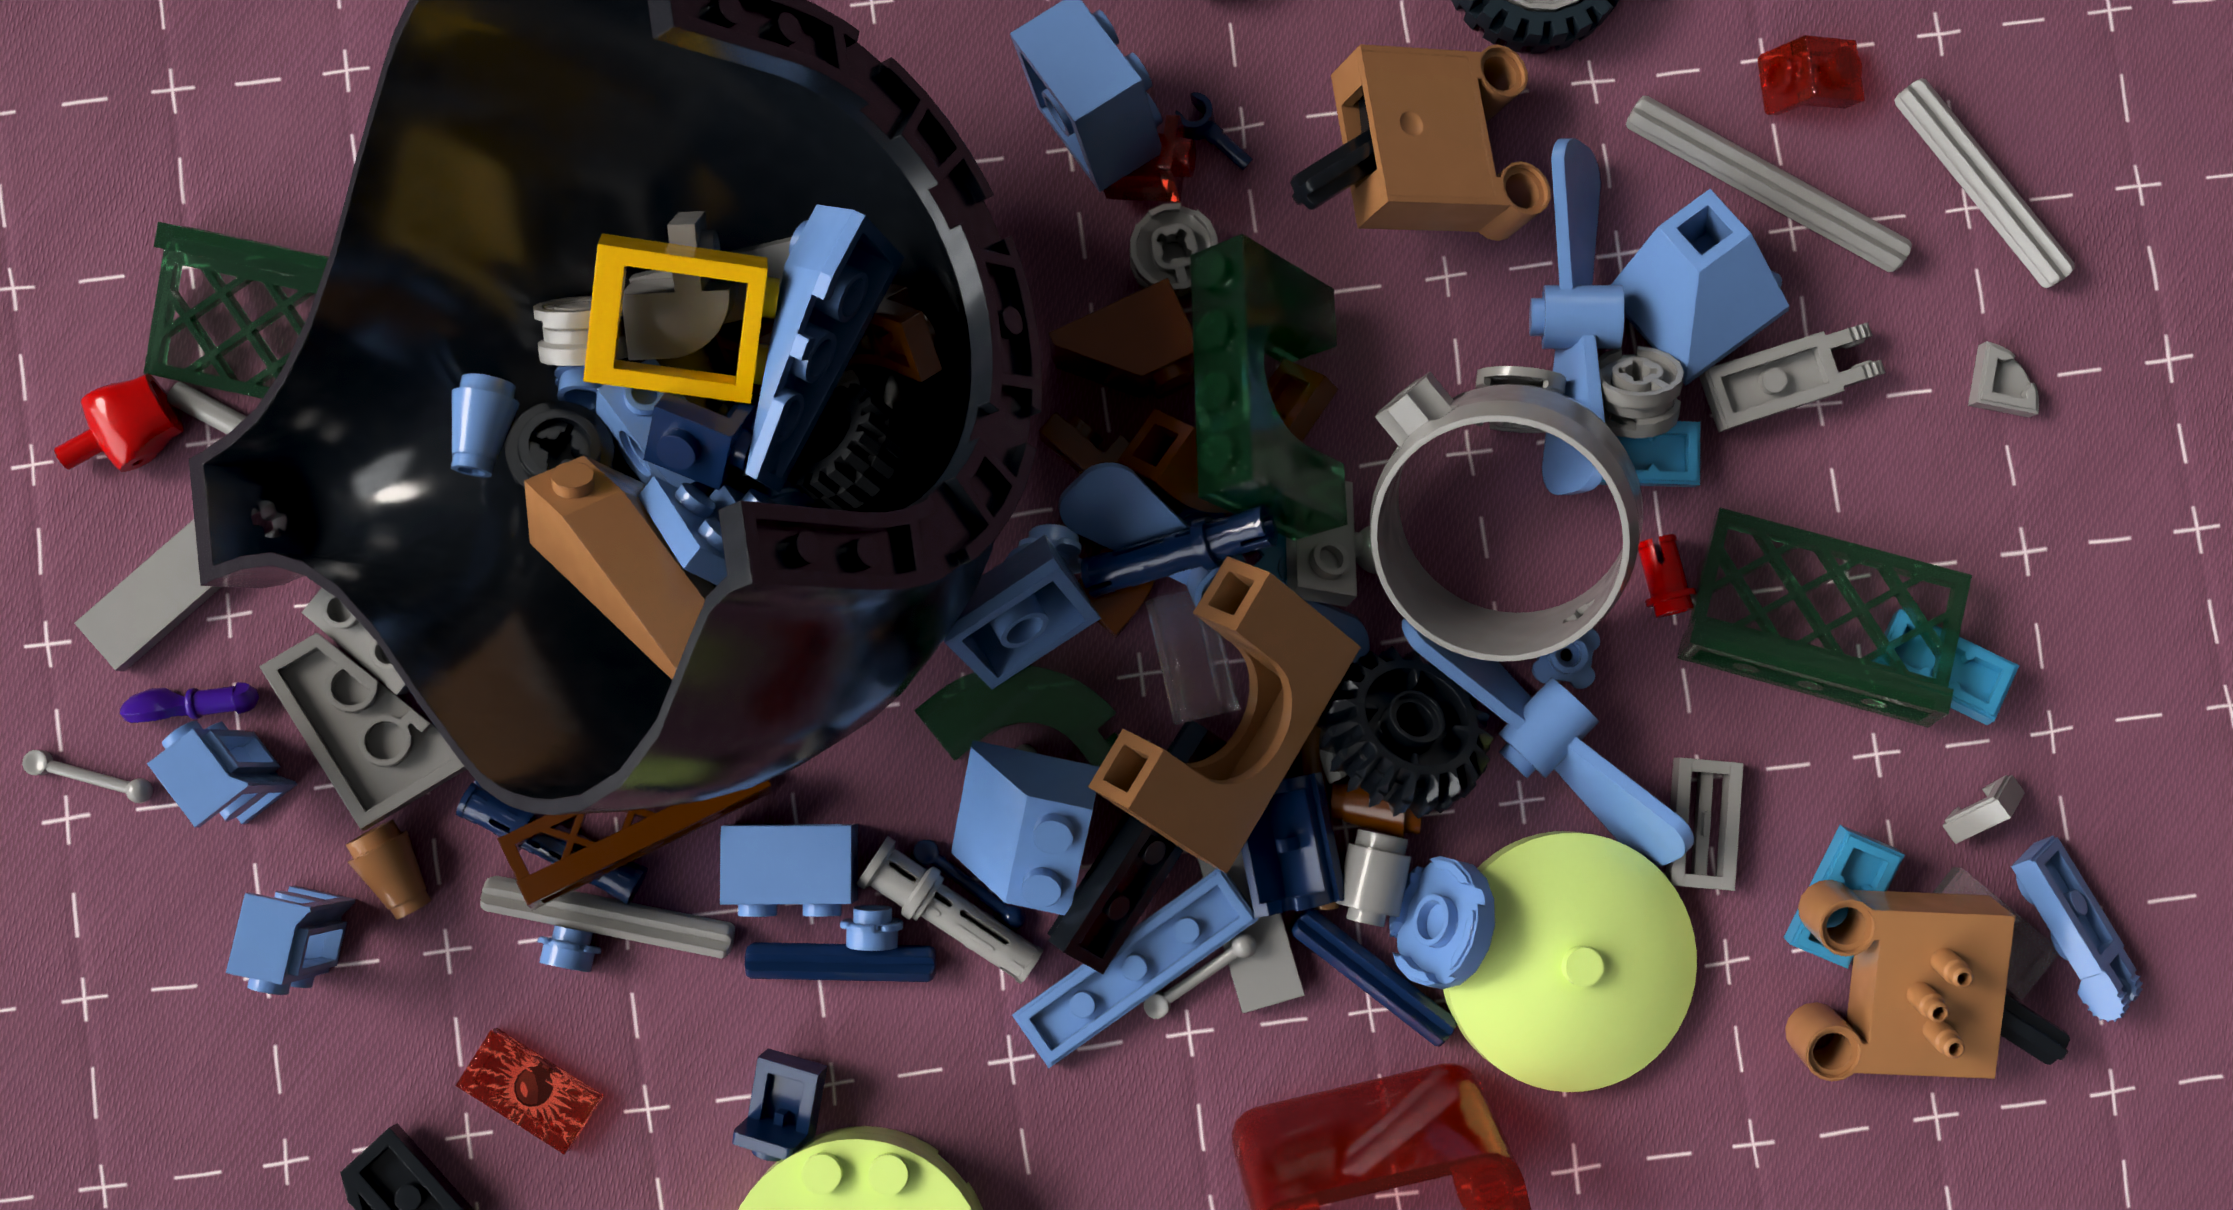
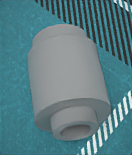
(1375, 877)

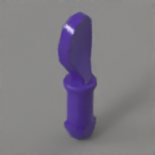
(163, 703)

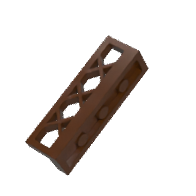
(615, 850)

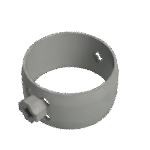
(1464, 628)

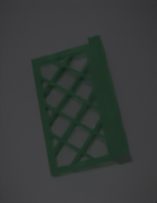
(234, 257)
(1826, 670)

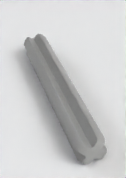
(1984, 183)
(614, 919)

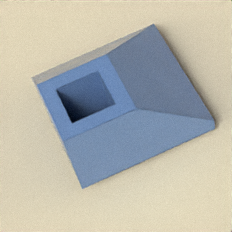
(1700, 286)

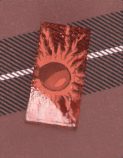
(529, 1090)

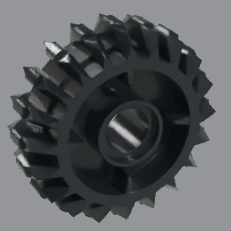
(1405, 733)

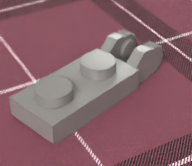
(1784, 377)

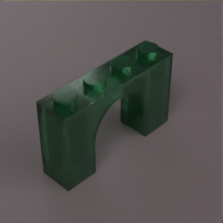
(1246, 456)

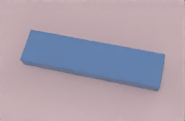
(1146, 962)

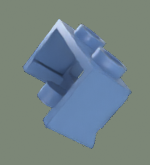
(218, 773)
(287, 938)

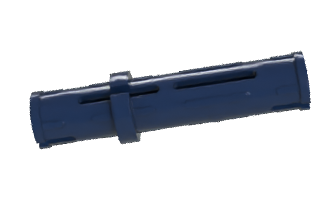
(1193, 547)
(492, 814)

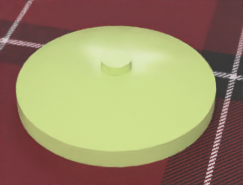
(1581, 965)

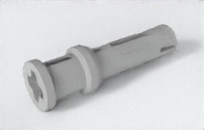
(923, 894)

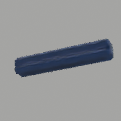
(838, 962)
(1374, 976)

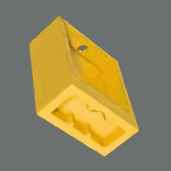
(612, 259)

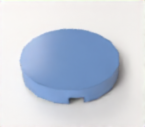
(1443, 923)

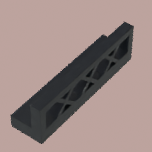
(1125, 874)

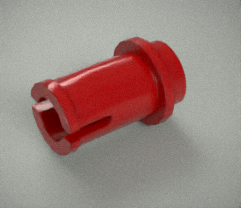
(1666, 580)

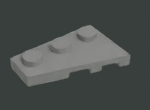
(359, 731)

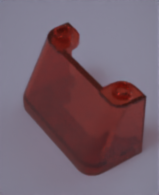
(1378, 1140)

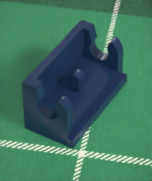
(1293, 851)

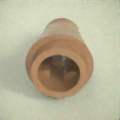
(389, 868)

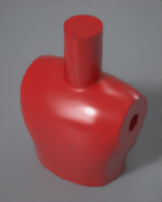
(126, 423)

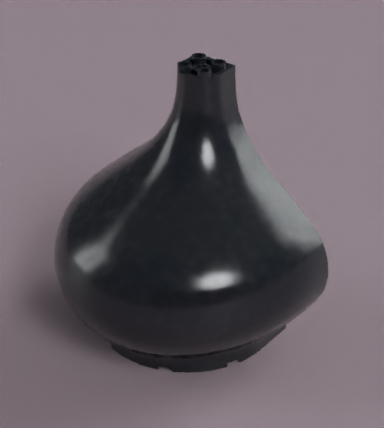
(484, 190)

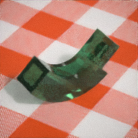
(1037, 695)

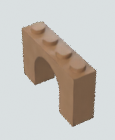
(1293, 671)

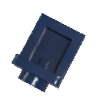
(699, 440)
(782, 1106)

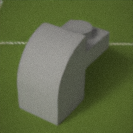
(681, 312)

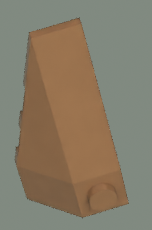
(611, 550)

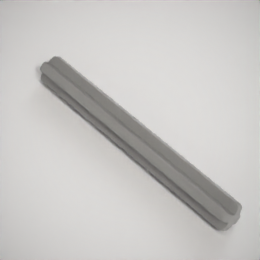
(1768, 184)

